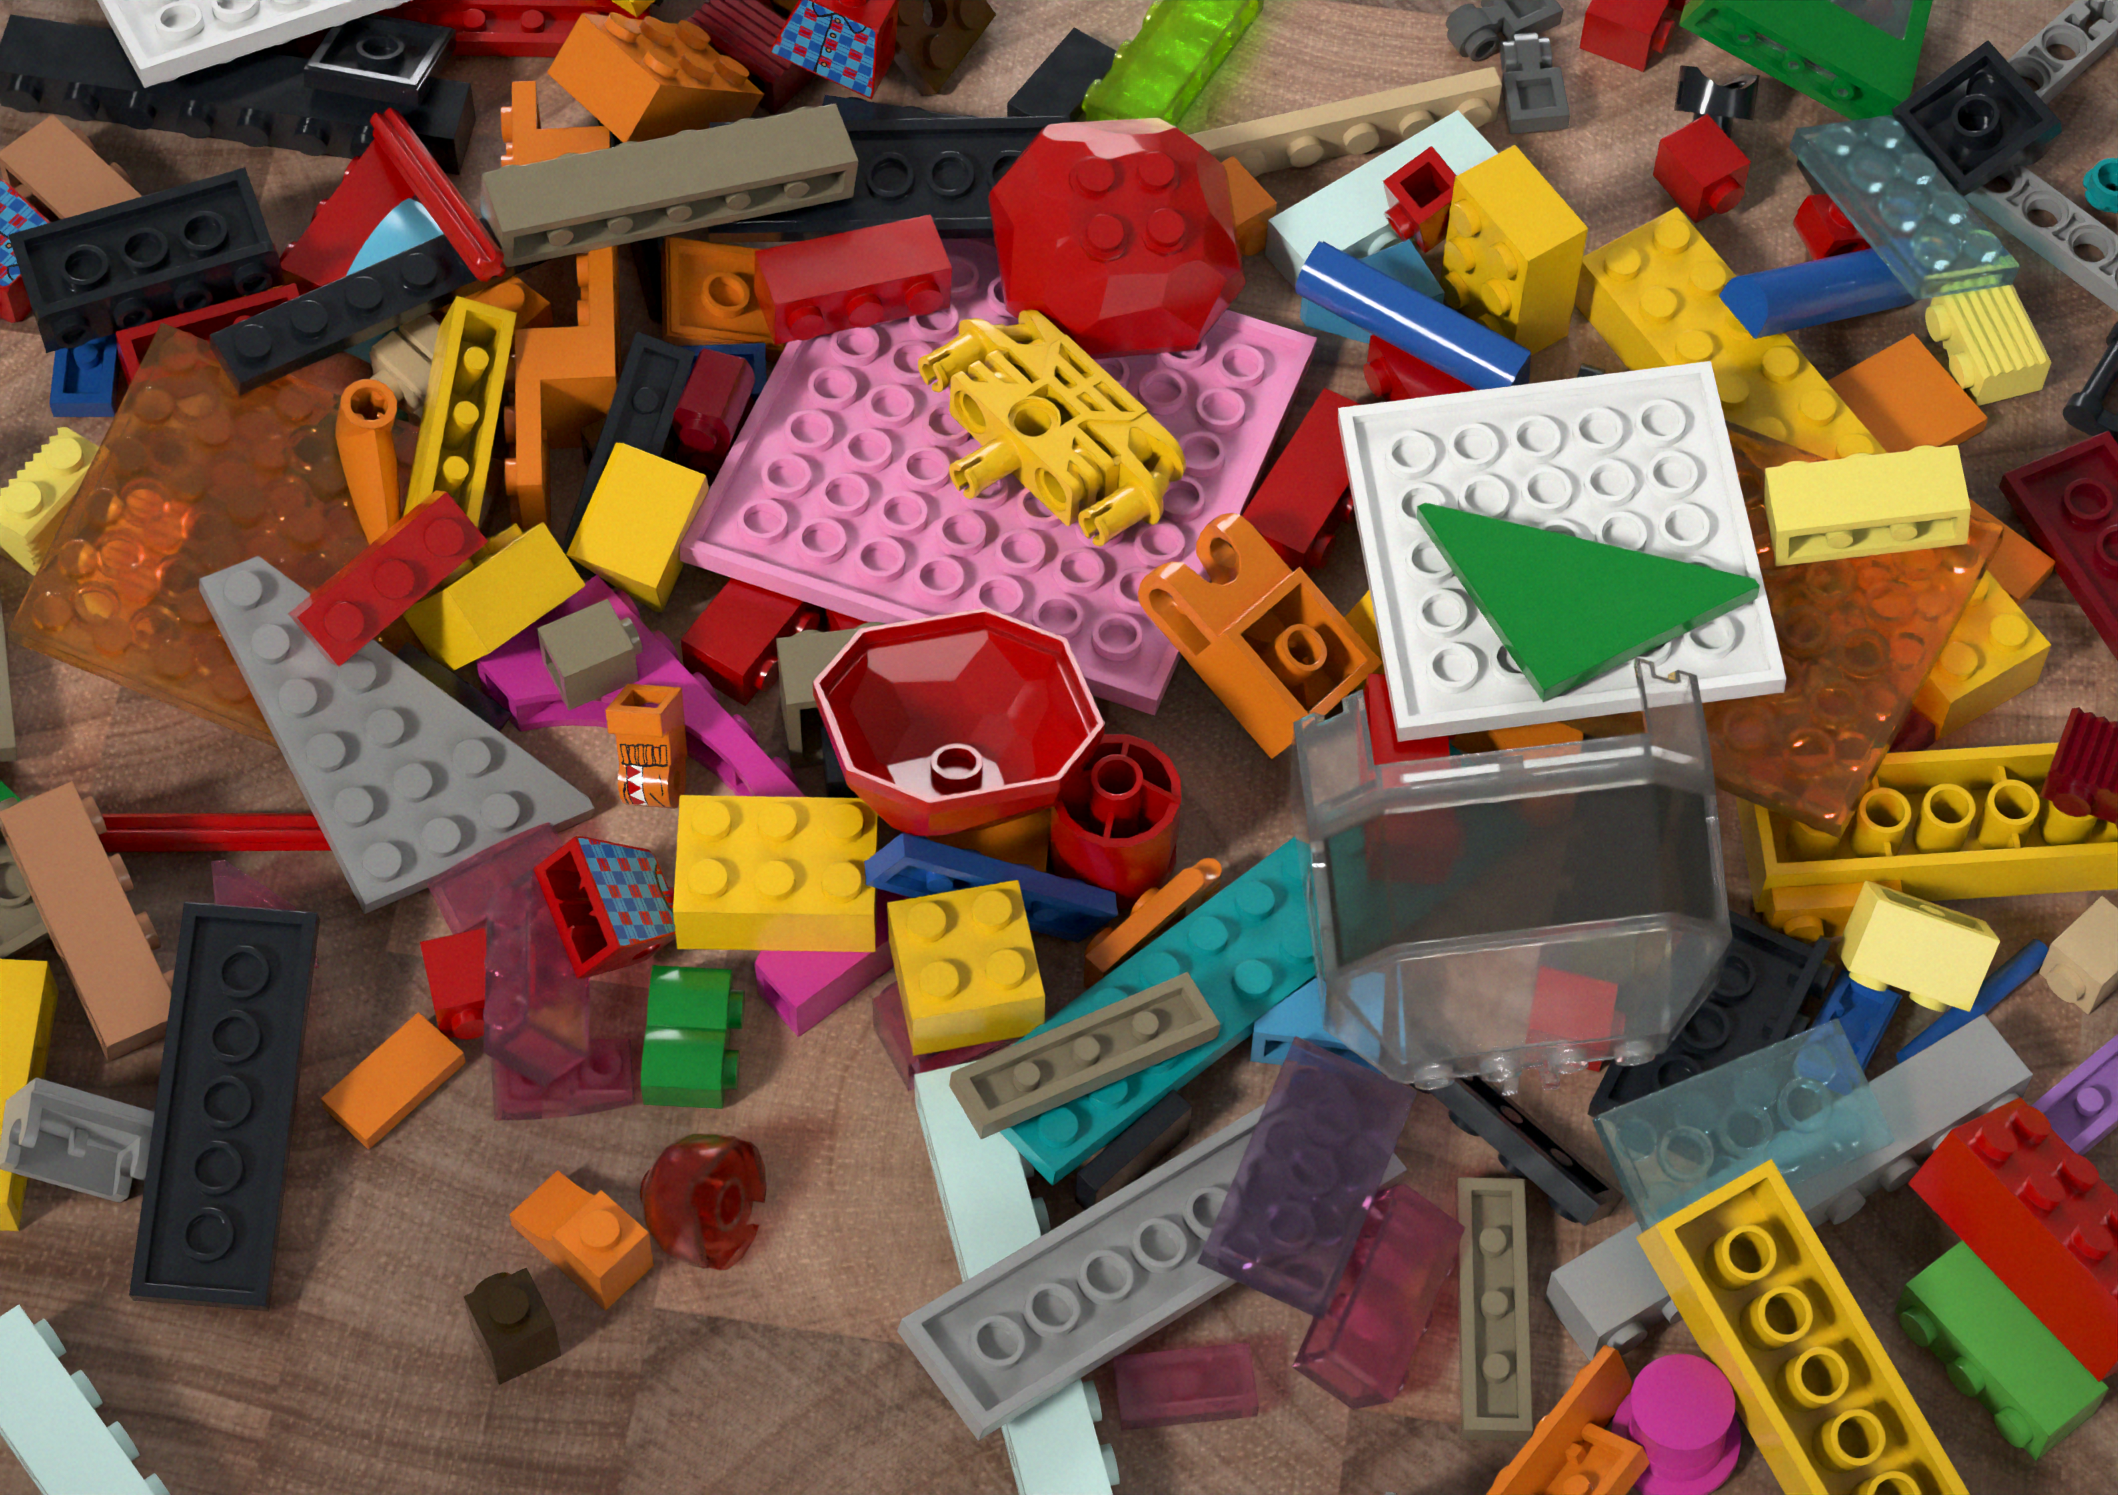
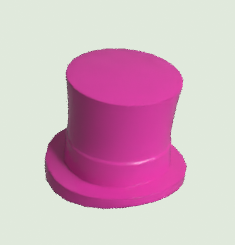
(1685, 1423)

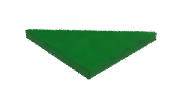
(1573, 602)

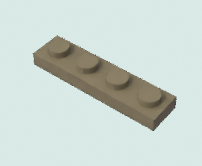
(1084, 1055)
(1493, 1310)

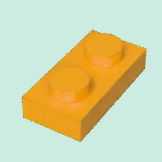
(1814, 909)

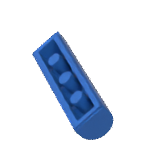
(1814, 293)
(1411, 320)

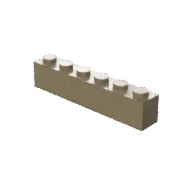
(668, 184)

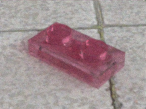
(1185, 1386)

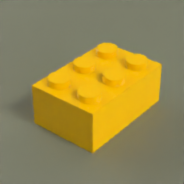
(1512, 251)
(775, 874)

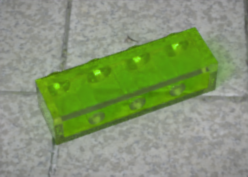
(1170, 59)

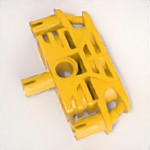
(1053, 425)

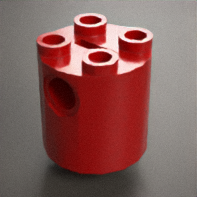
(1119, 820)

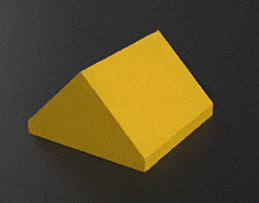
(638, 524)

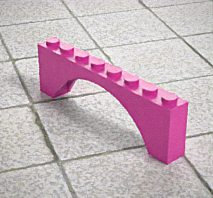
(795, 984)

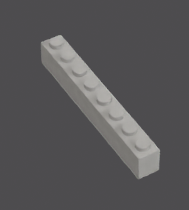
(1616, 1294)

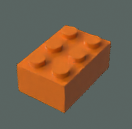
(651, 76)

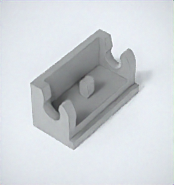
(75, 1139)

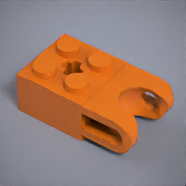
(1257, 632)

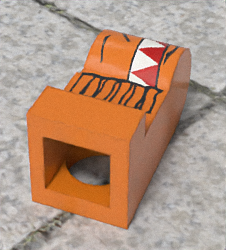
(649, 745)

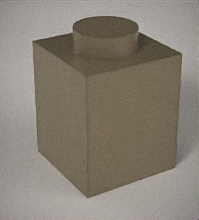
(590, 653)

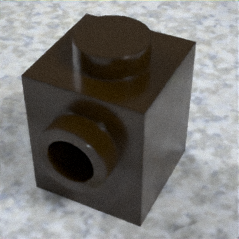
(512, 1324)

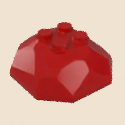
(1118, 236)
(958, 720)

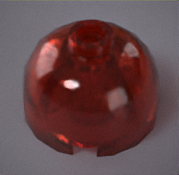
(702, 1198)

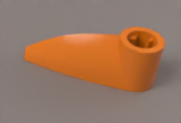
(370, 454)

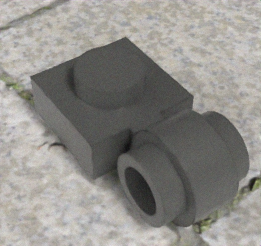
(1475, 29)
(1531, 87)

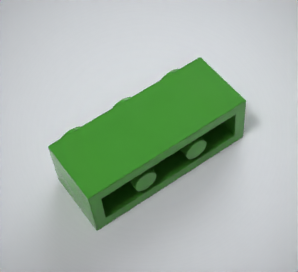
(1998, 1351)

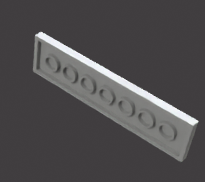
(1083, 1288)

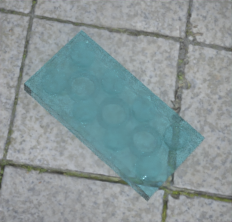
(1904, 207)
(1785, 1102)

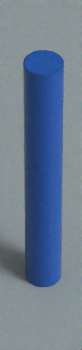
(1991, 992)

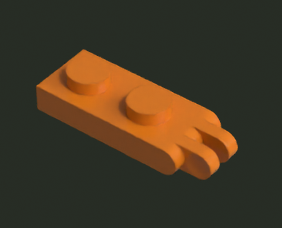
(1150, 918)

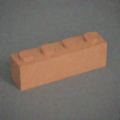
(62, 172)
(90, 917)

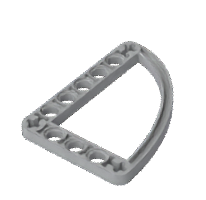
(2033, 193)

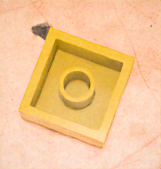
(493, 596)
(965, 967)

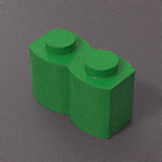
(689, 1037)

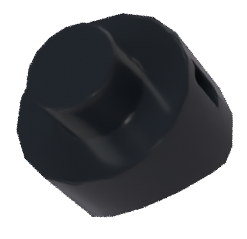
(1721, 102)

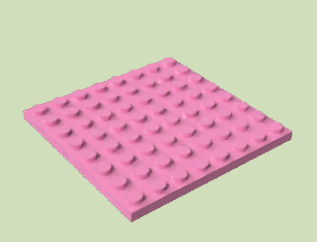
(853, 506)

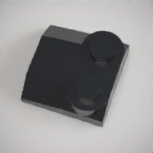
(1978, 120)

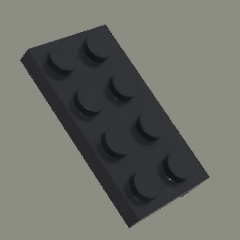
(146, 259)
(1749, 1009)

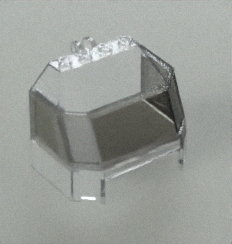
(1513, 895)

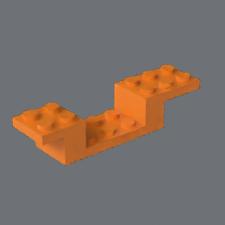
(557, 373)

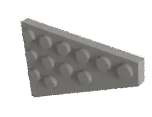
(378, 750)

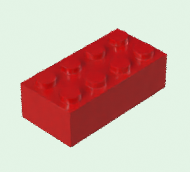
(2035, 1222)

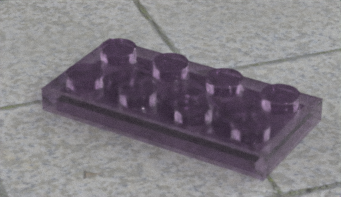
(1307, 1178)

